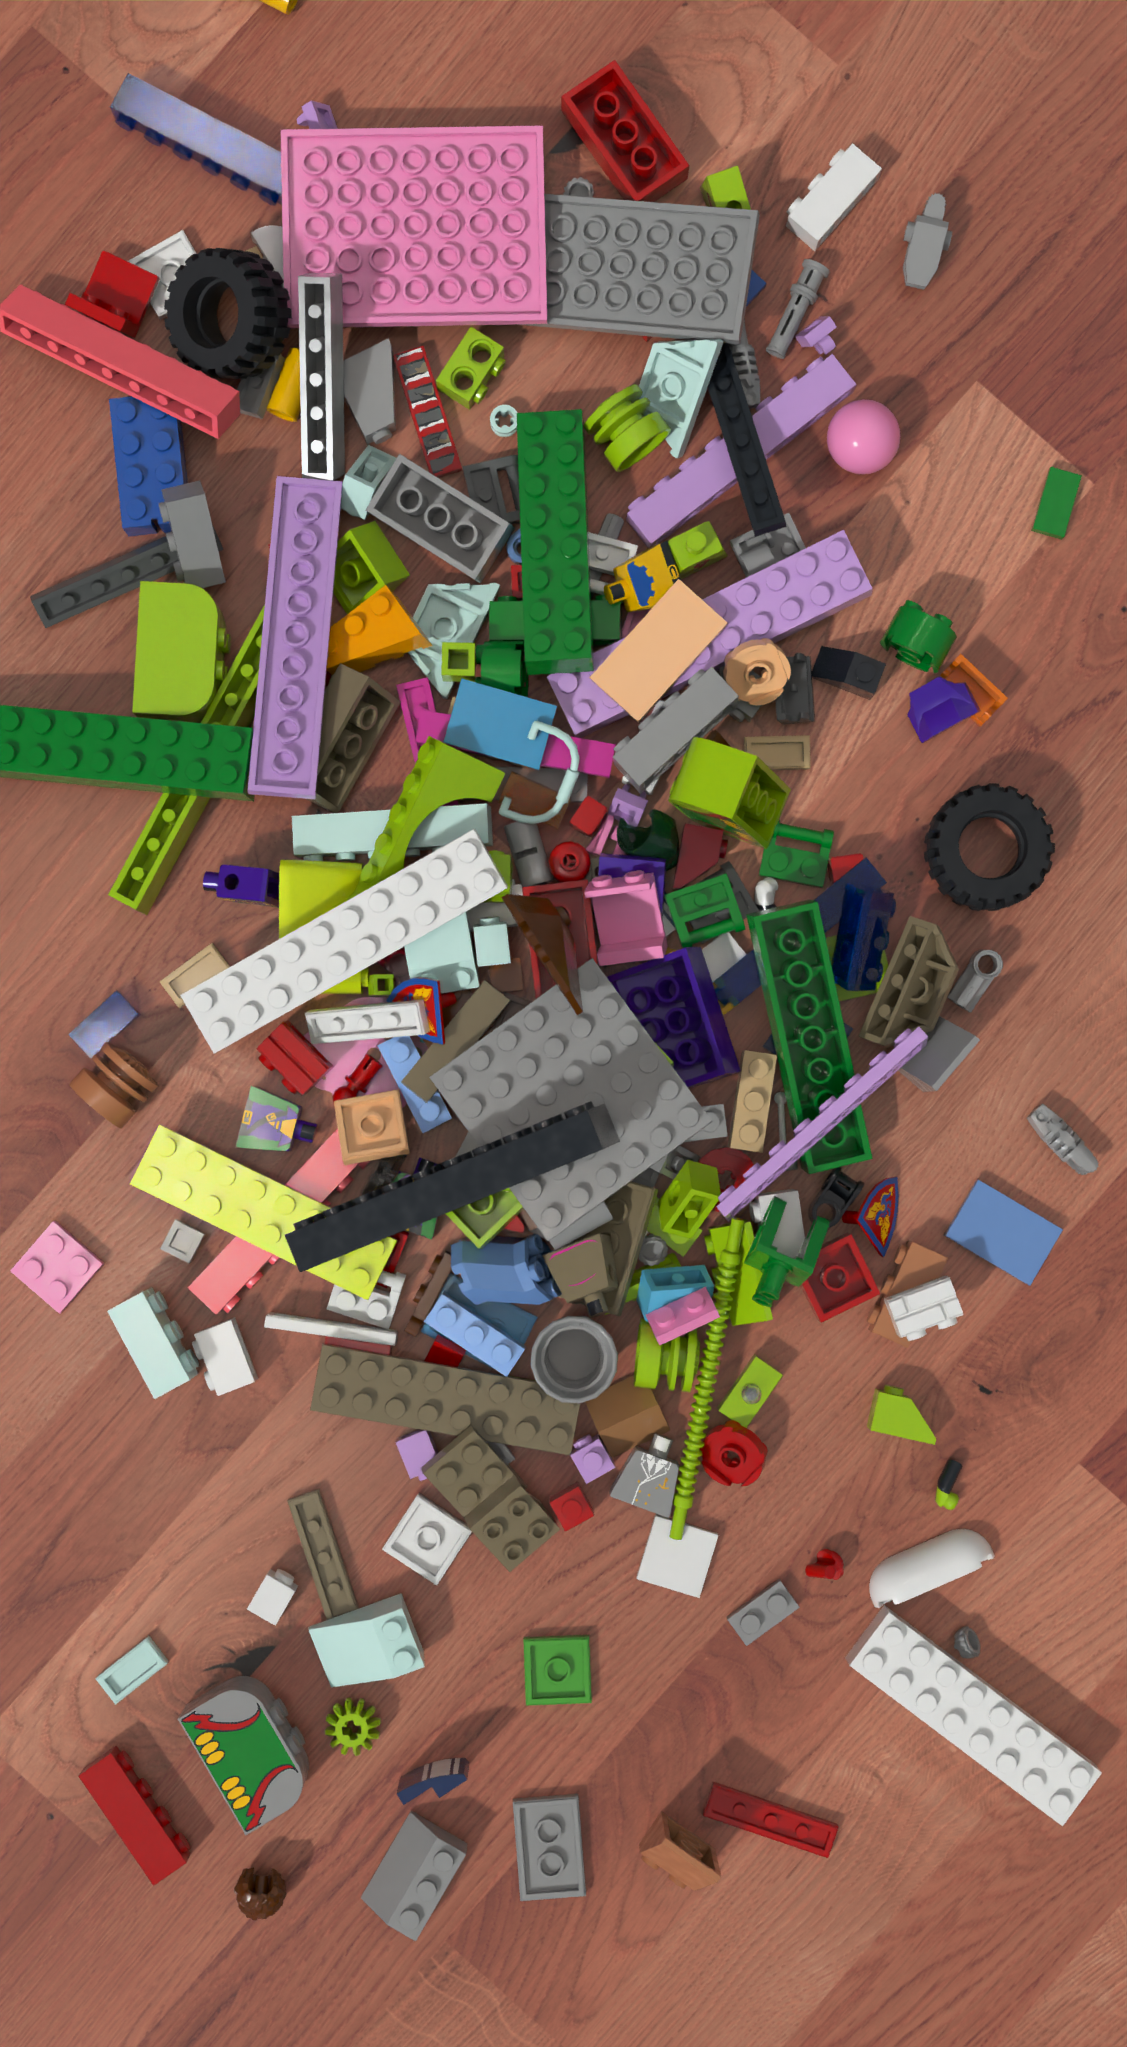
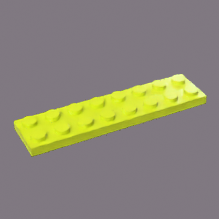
(247, 1205)

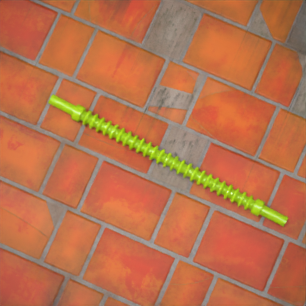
(683, 1499)

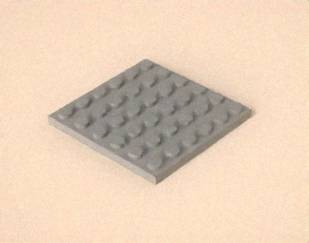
(559, 1060)

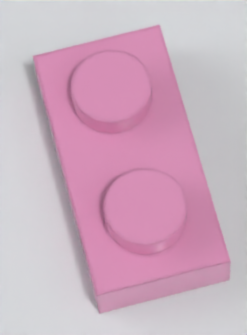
(682, 1316)

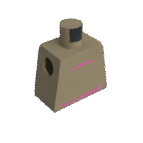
(585, 1272)

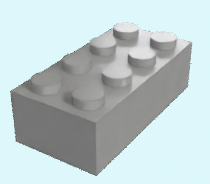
(440, 518)
(668, 736)

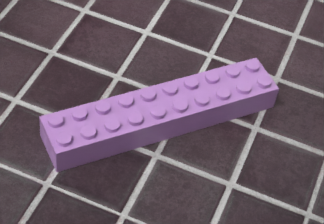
(758, 607)

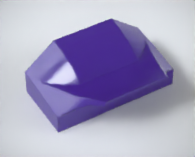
(940, 707)

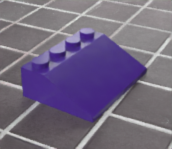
(681, 1014)

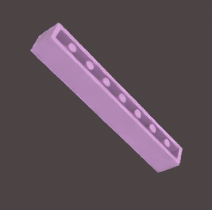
(712, 473)

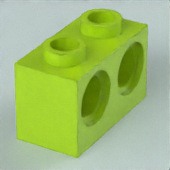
(464, 366)

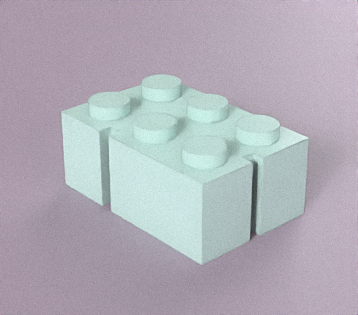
(154, 1342)

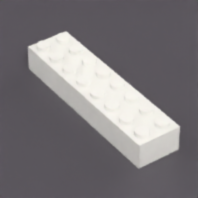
(973, 1715)

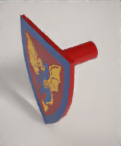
(430, 992)
(877, 1214)

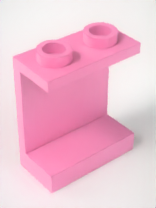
(627, 918)

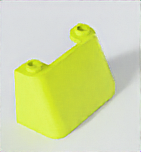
(310, 891)

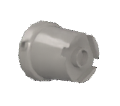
(574, 1359)

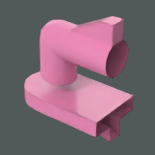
(597, 843)

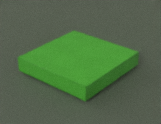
(557, 1670)

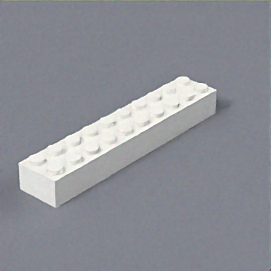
(344, 941)

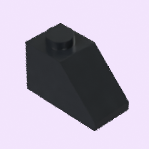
(848, 671)

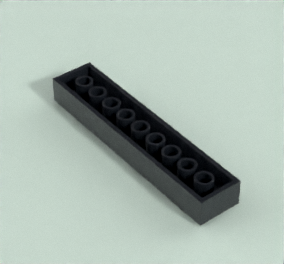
(458, 1184)

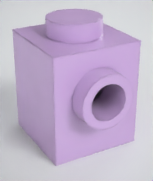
(591, 1457)

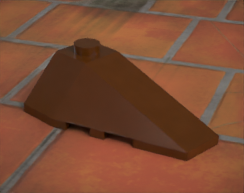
(551, 941)

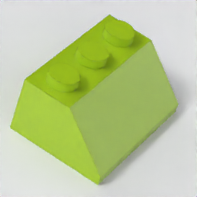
(743, 1308)

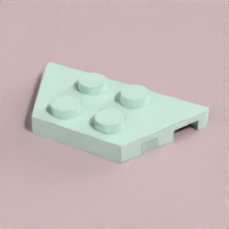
(677, 383)
(449, 615)

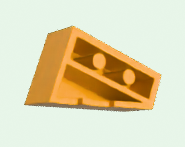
(374, 633)

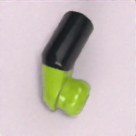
(945, 1483)

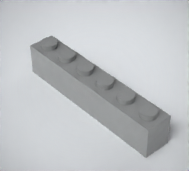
(321, 375)

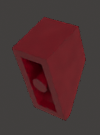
(698, 853)

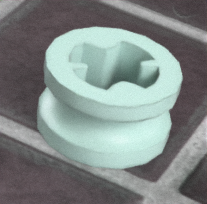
(504, 410)

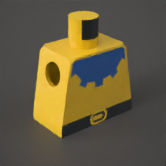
(643, 578)

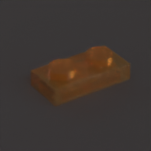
(531, 798)

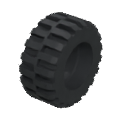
(194, 311)
(1023, 820)

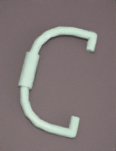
(567, 784)

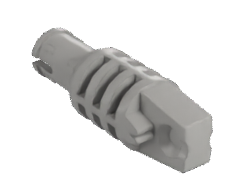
(747, 370)

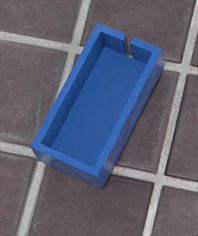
(147, 460)

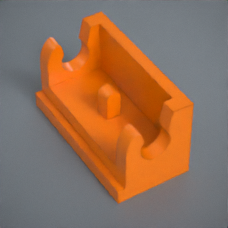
(985, 693)

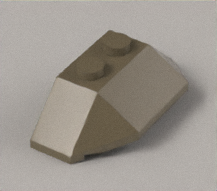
(913, 985)

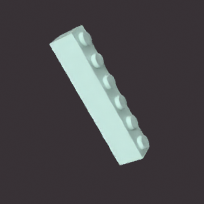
(357, 832)

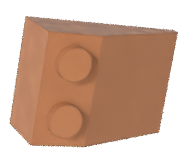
(680, 1853)

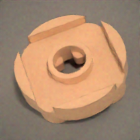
(750, 655)

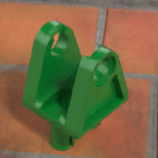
(776, 1266)

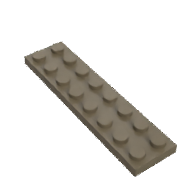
(441, 1399)

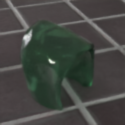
(655, 841)

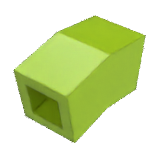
(373, 985)

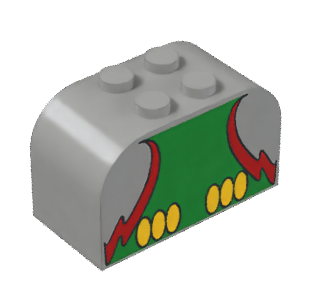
(248, 1749)

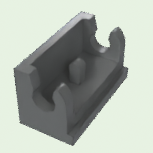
(797, 699)

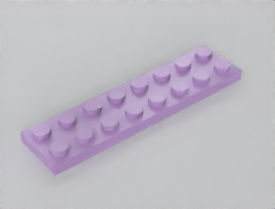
(831, 1114)

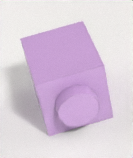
(416, 1451)

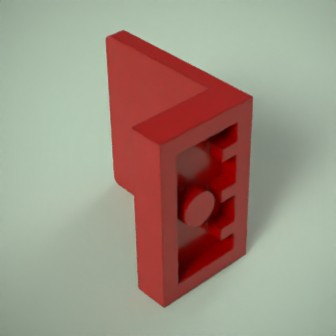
(116, 294)

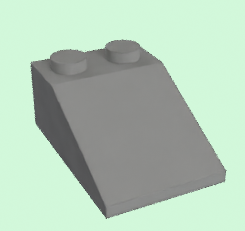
(940, 1057)

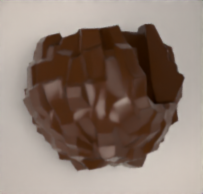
(259, 1895)

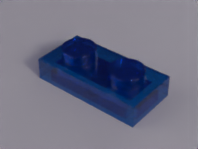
(104, 1024)

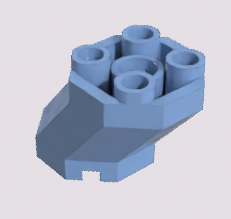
(504, 1270)

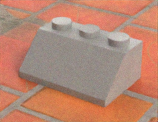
(414, 1875)

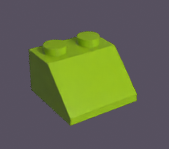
(365, 565)

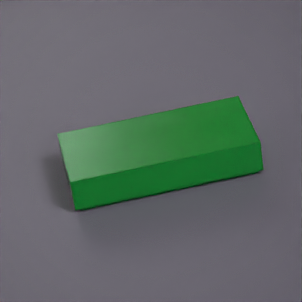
(1056, 503)

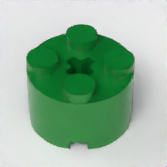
(919, 637)
(503, 666)

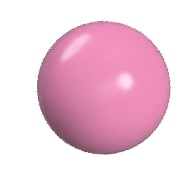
(863, 436)

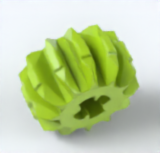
(360, 1718)

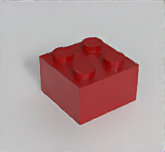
(839, 1279)

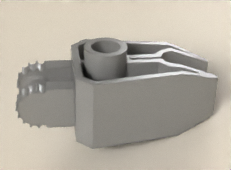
(926, 240)

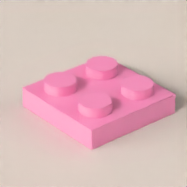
(57, 1267)

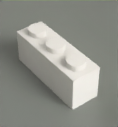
(832, 196)

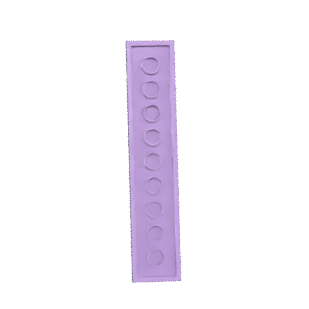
(295, 638)

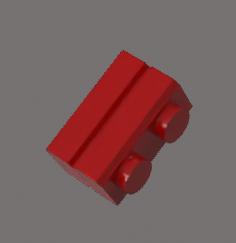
(293, 1058)

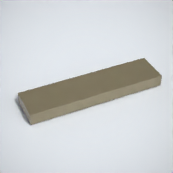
(460, 1035)
(323, 1554)

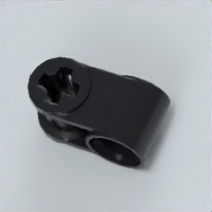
(835, 1195)

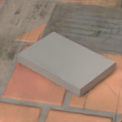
(549, 1847)

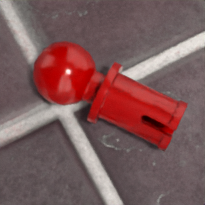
(358, 1079)

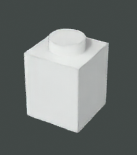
(273, 1596)

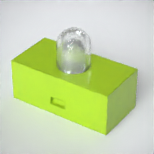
(749, 1391)

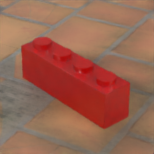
(135, 1814)

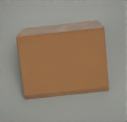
(626, 1416)

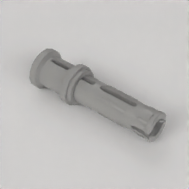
(803, 295)

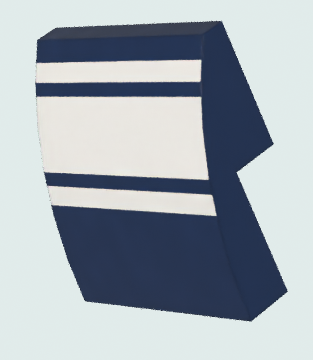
(439, 1775)

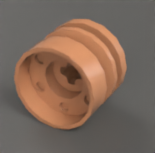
(114, 1084)

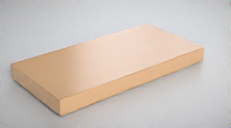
(658, 650)

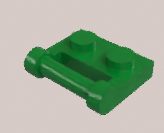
(795, 864)
(701, 901)

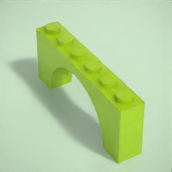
(436, 779)

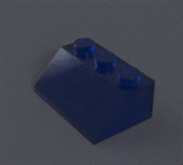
(862, 937)

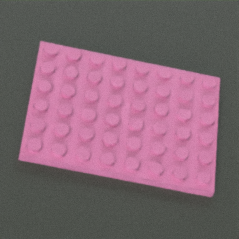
(418, 223)

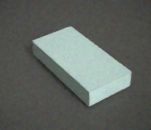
(132, 1670)

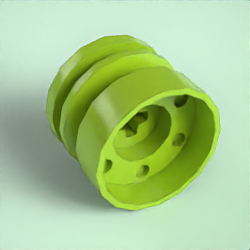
(622, 422)
(672, 1359)

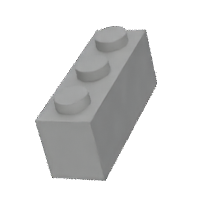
(191, 535)

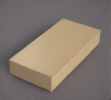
(780, 751)
(194, 972)

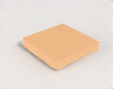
(371, 1127)

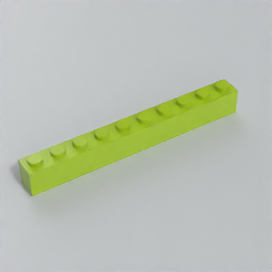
(176, 813)

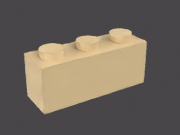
(752, 1101)

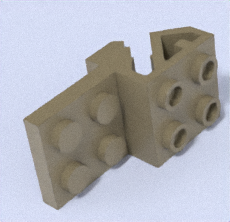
(490, 1498)

